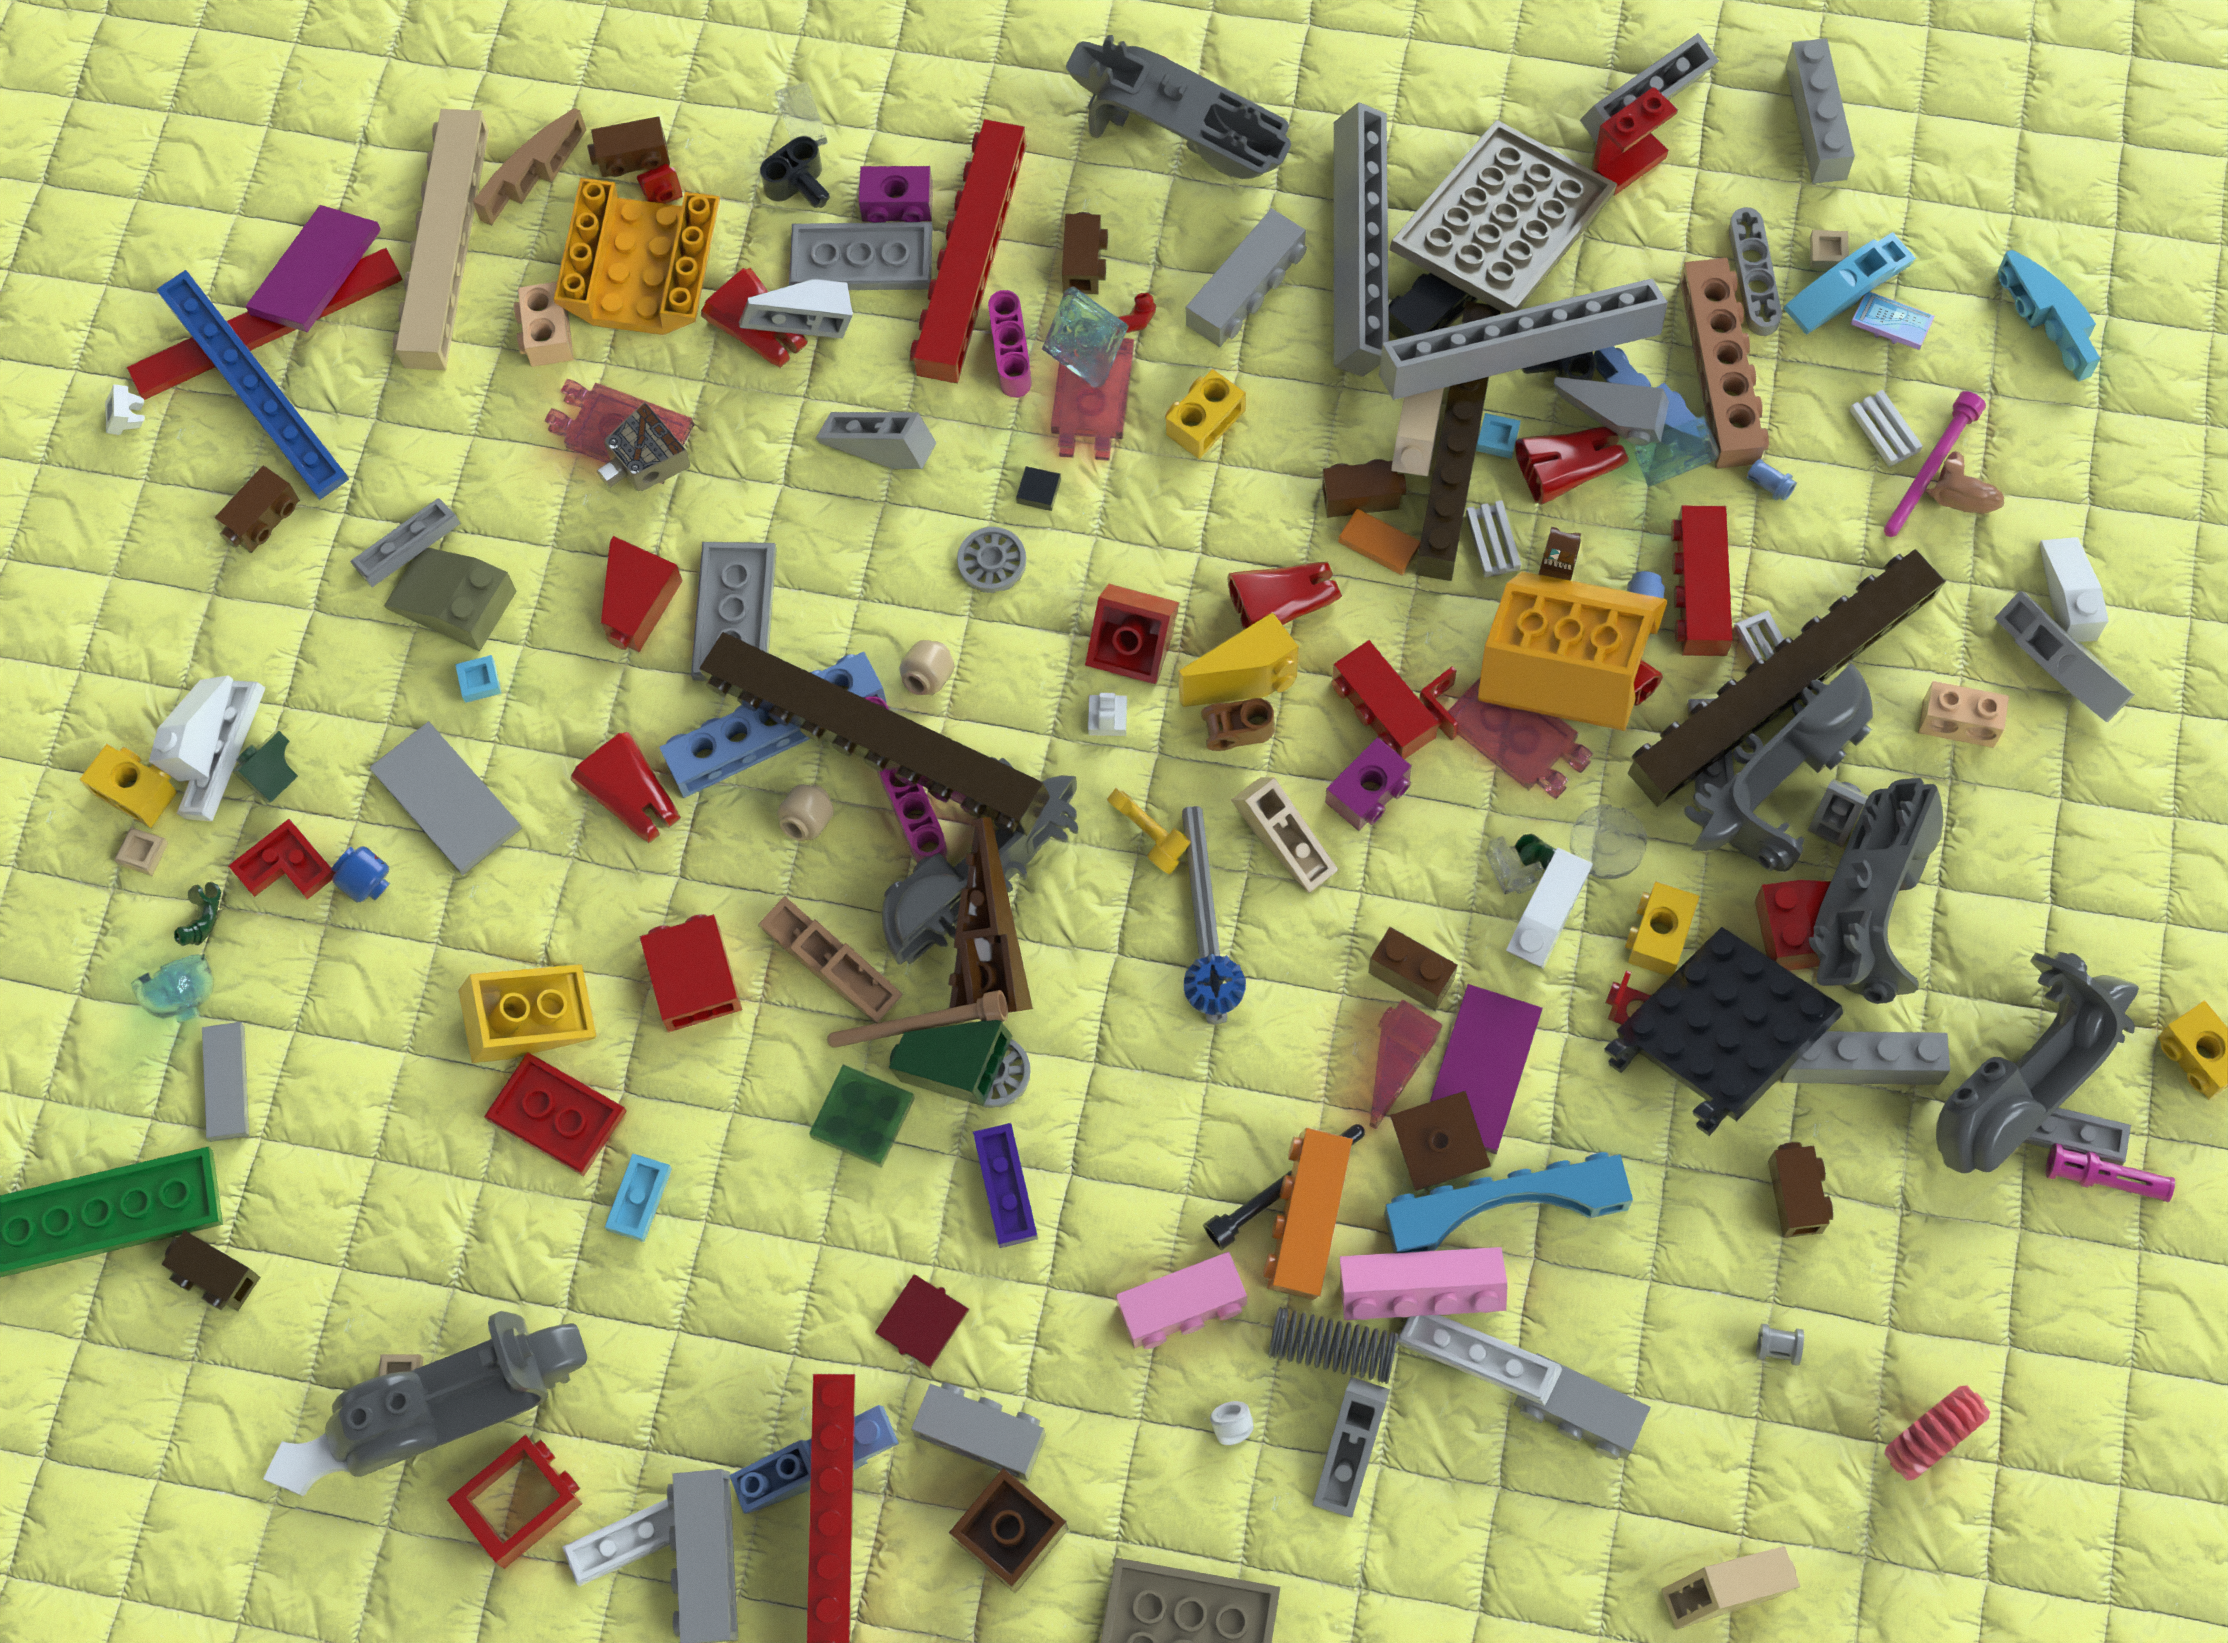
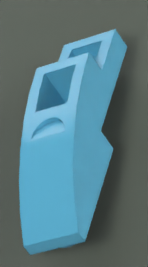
(1848, 281)
(2049, 302)

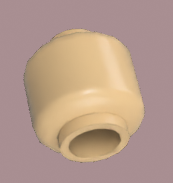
(926, 667)
(805, 812)

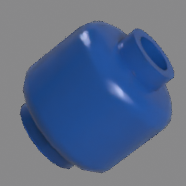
(360, 874)

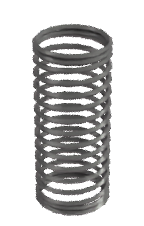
(1278, 1340)

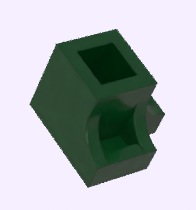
(265, 767)

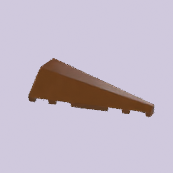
(986, 931)

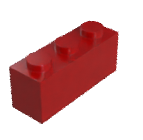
(1383, 700)

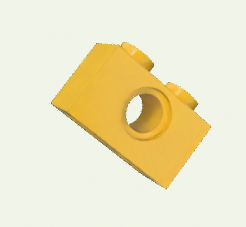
(142, 800)
(1666, 906)
(2205, 1029)

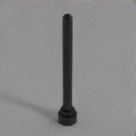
(1224, 1228)

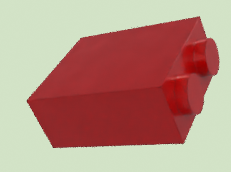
(690, 972)

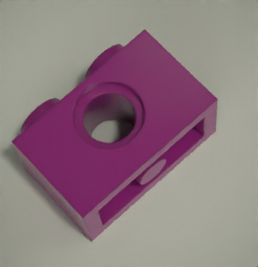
(881, 183)
(1377, 765)

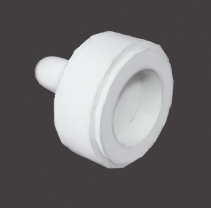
(1232, 1422)

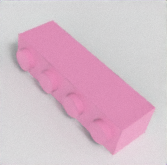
(1423, 1283)

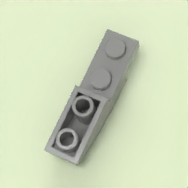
(2063, 657)

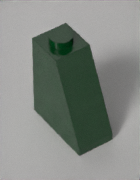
(952, 1059)

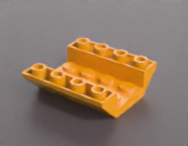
(635, 259)
(1567, 649)

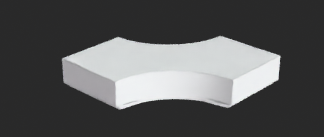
(301, 1465)

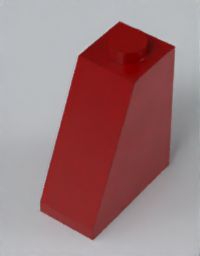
(635, 593)

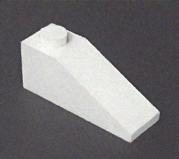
(2073, 589)
(190, 733)
(1549, 908)

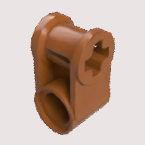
(1235, 723)

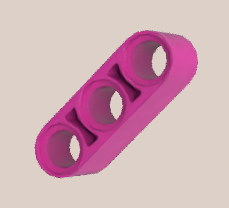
(1010, 329)

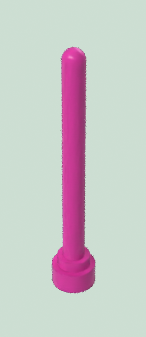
(1966, 409)

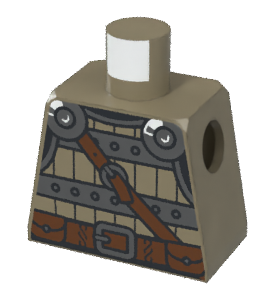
(642, 451)

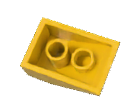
(1243, 667)
(525, 1011)

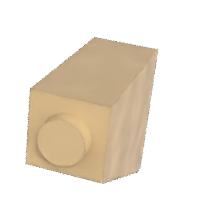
(1417, 432)
(1730, 1586)

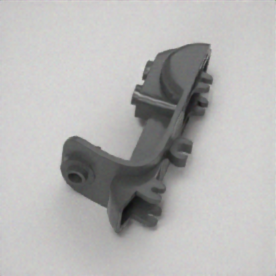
(1216, 122)
(1815, 736)
(1882, 857)
(928, 901)
(2009, 1099)
(452, 1397)

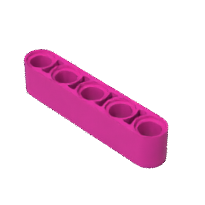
(908, 799)

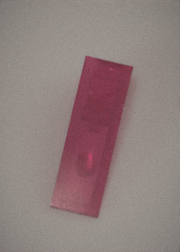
(1403, 1045)

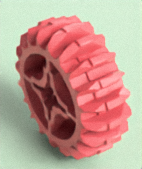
(1937, 1432)

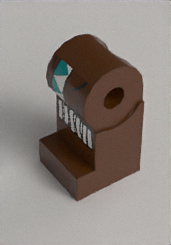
(1560, 554)

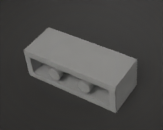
(1589, 1412)
(979, 1430)

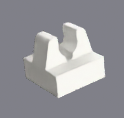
(118, 410)
(1107, 715)

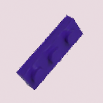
(1005, 1185)

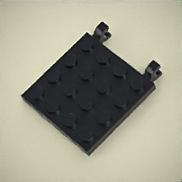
(1726, 1026)

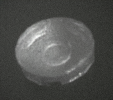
(1610, 840)

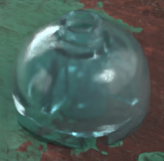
(176, 988)

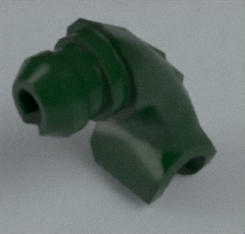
(1533, 850)
(207, 905)

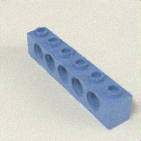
(760, 741)

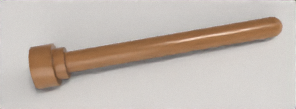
(990, 1007)

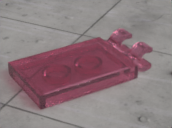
(1090, 410)
(601, 414)
(1520, 741)

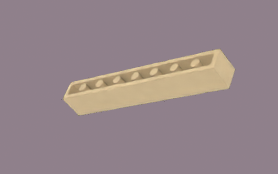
(441, 240)

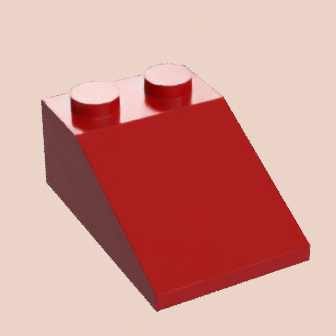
(1788, 919)

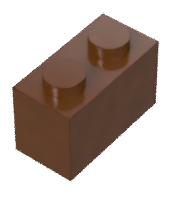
(1412, 968)

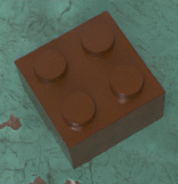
(1009, 1530)

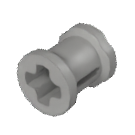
(1780, 1344)

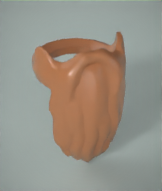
(1964, 492)

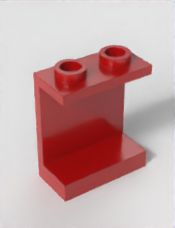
(1626, 143)

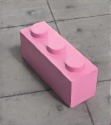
(1182, 1301)

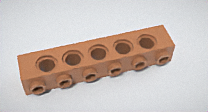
(1715, 280)

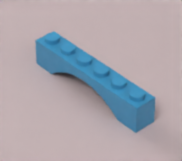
(1587, 1188)

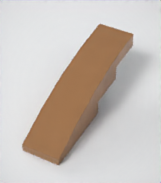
(535, 159)
(830, 960)

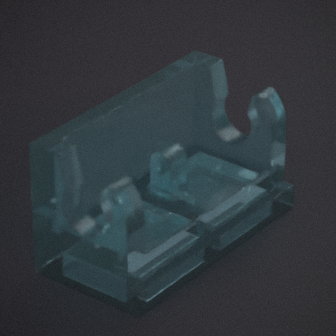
(1679, 451)

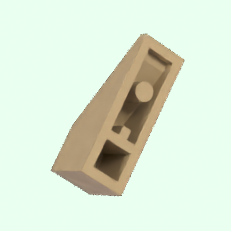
(1284, 832)

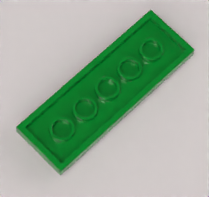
(108, 1211)

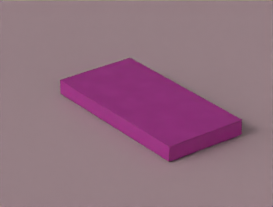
(313, 268)
(1488, 1057)

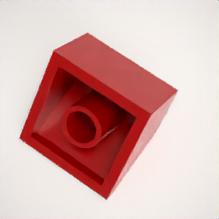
(1131, 633)

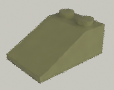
(453, 595)

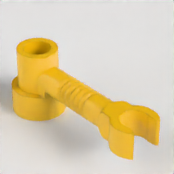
(1168, 845)

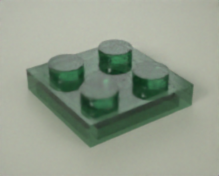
(862, 1115)

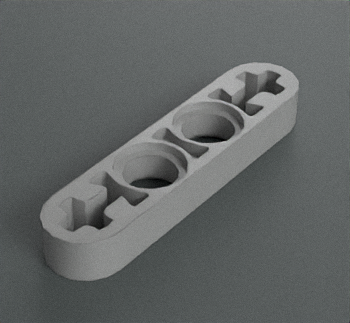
(1753, 271)

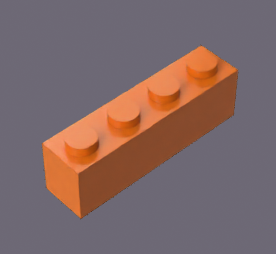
(1309, 1213)

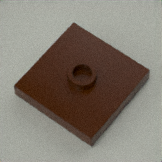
(1440, 1140)

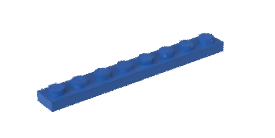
(253, 385)

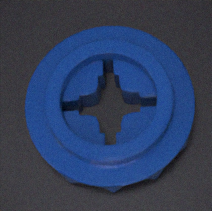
(1202, 997)

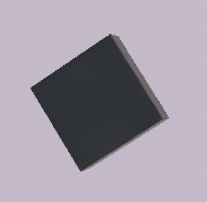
(1038, 488)

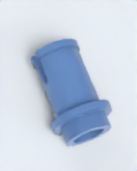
(1772, 480)

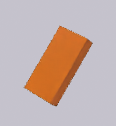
(1379, 542)

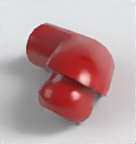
(1141, 313)

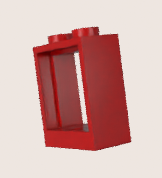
(507, 1552)

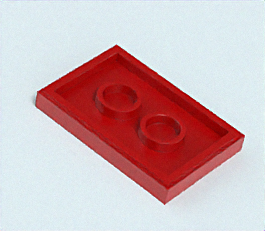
(555, 1114)

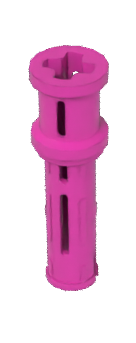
(2088, 1174)

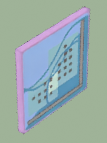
(1892, 320)

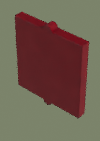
(922, 1321)

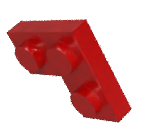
(283, 853)

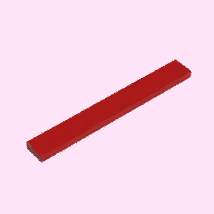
(188, 359)

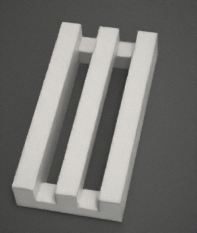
(1896, 420)
(1486, 512)
(1741, 630)

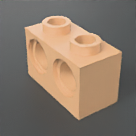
(547, 323)
(1963, 714)

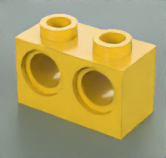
(1212, 417)

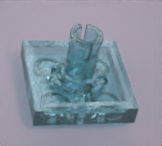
(1094, 335)

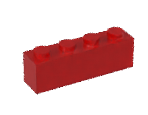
(1703, 581)

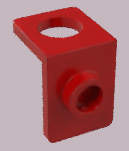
(660, 185)
(1428, 698)
(1619, 998)

